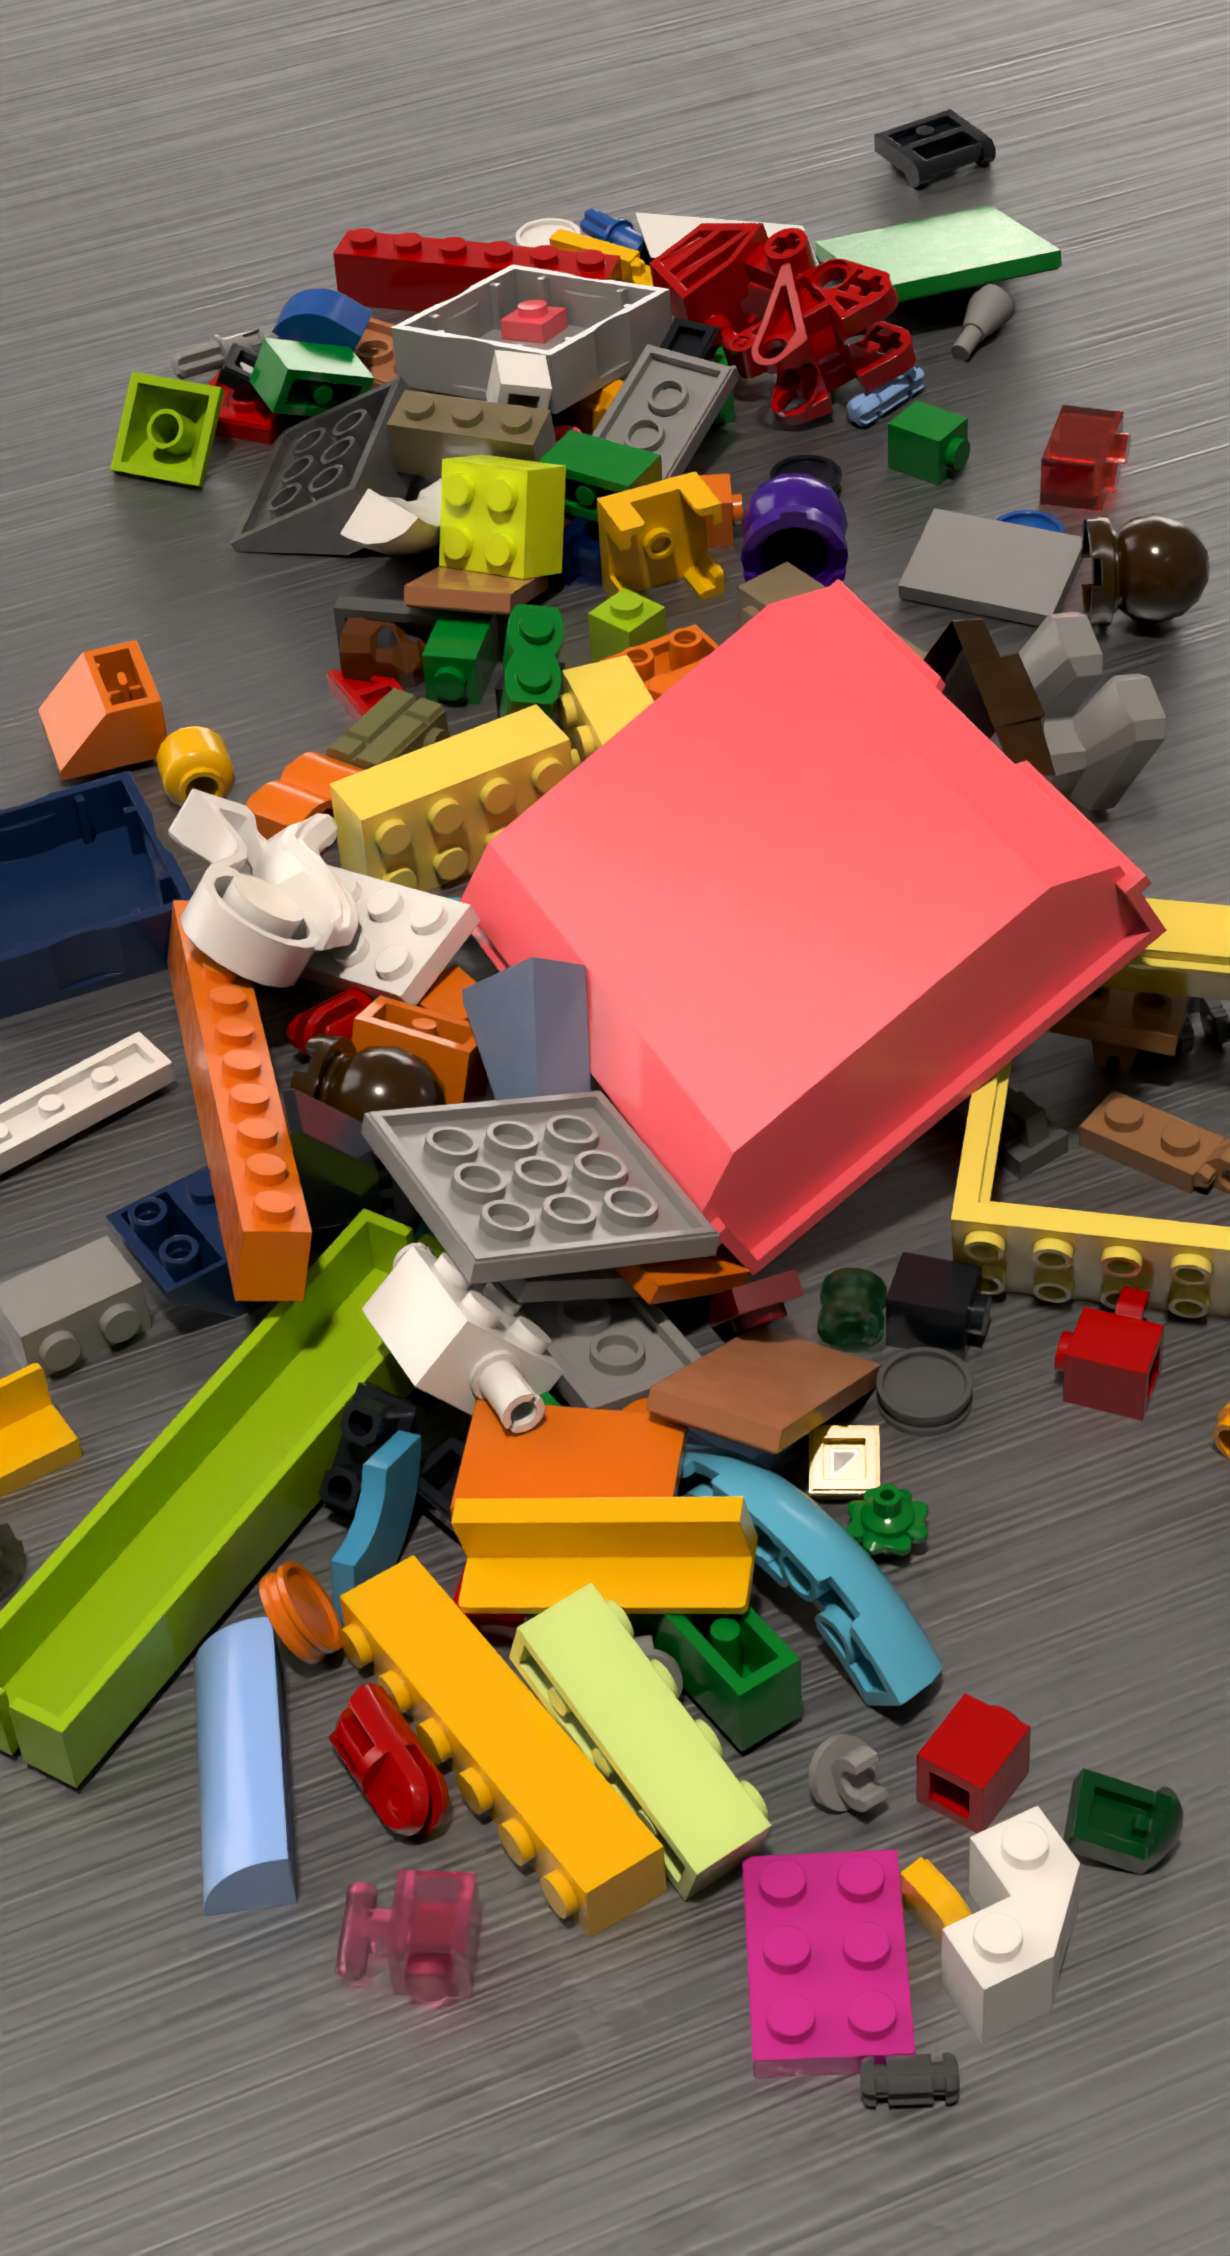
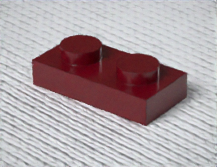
(754, 1302)

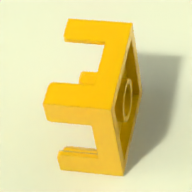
(659, 537)

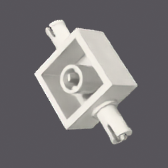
(463, 1338)

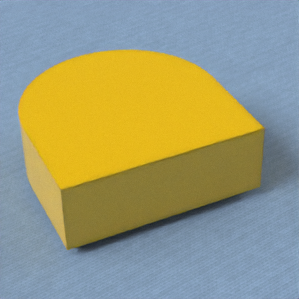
(931, 1898)

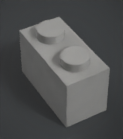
(72, 1307)

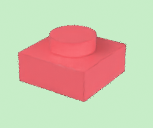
(534, 322)

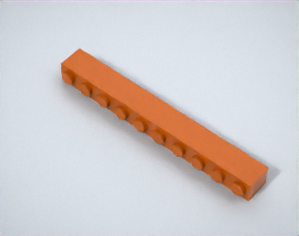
(240, 1124)

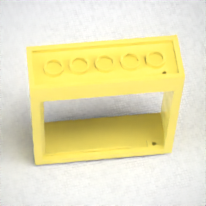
(1092, 1253)

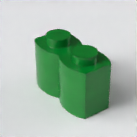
(532, 660)

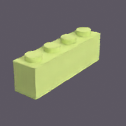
(641, 1737)

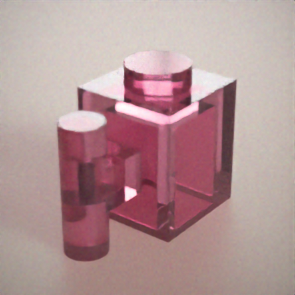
(426, 1935)

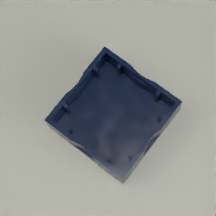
(82, 894)

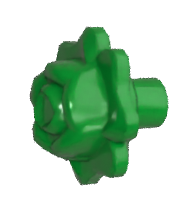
(887, 1521)

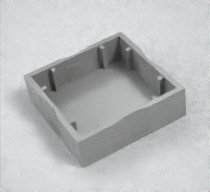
(607, 330)

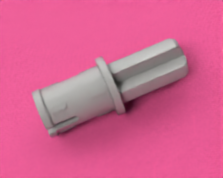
(212, 355)

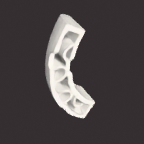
(397, 525)

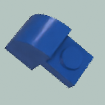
(322, 318)

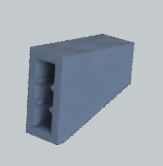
(532, 1028)

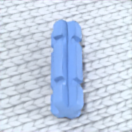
(869, 406)

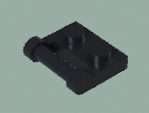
(934, 146)

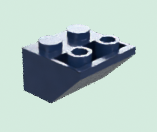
(181, 1244)

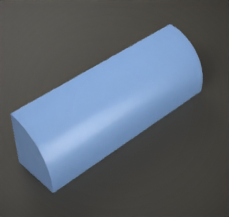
(243, 1771)

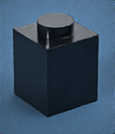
(936, 1304)

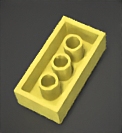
(439, 806)

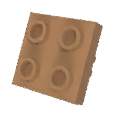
(1126, 1022)

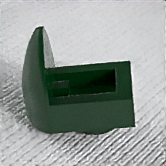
(1121, 1822)

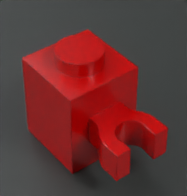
(1112, 1357)

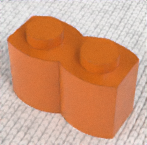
(298, 793)

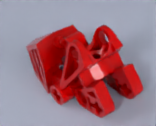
(781, 317)

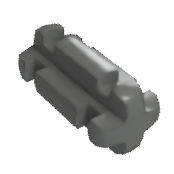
(909, 2079)

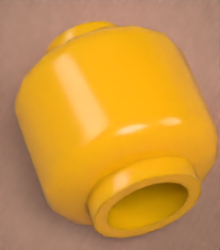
(195, 760)

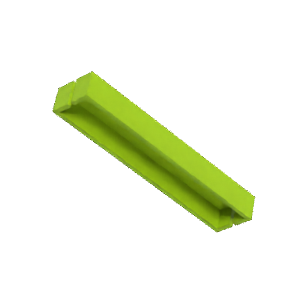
(194, 1514)

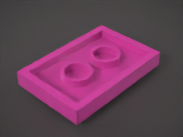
(826, 1962)

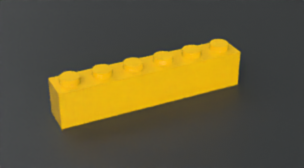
(503, 1747)

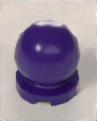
(795, 522)

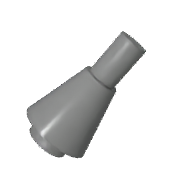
(986, 312)

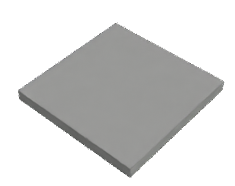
(538, 1186)

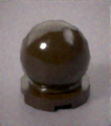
(1145, 569)
(367, 1079)

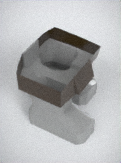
(1032, 701)

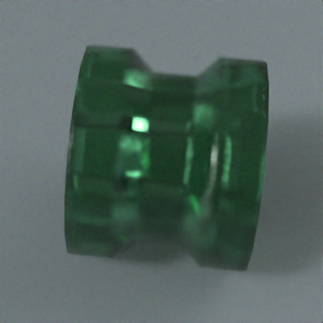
(852, 1310)

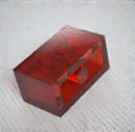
(1083, 458)

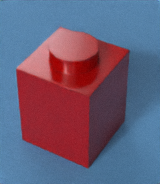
(973, 1763)

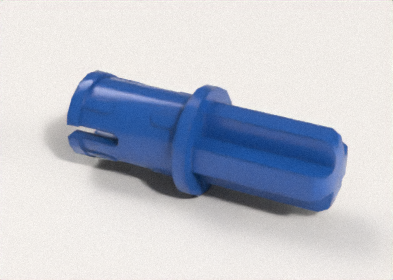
(617, 232)

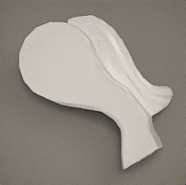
(262, 899)

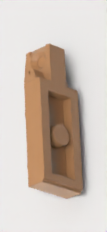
(1157, 1144)

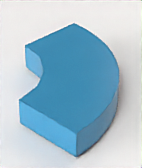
(380, 1516)

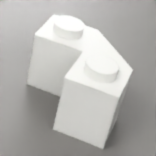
(1009, 1955)

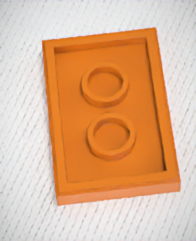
(572, 1455)

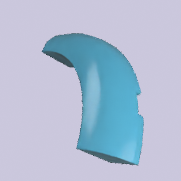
(823, 1564)

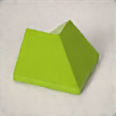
(167, 429)

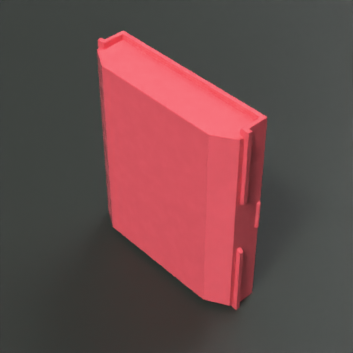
(806, 913)

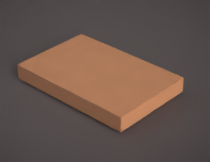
(471, 591)

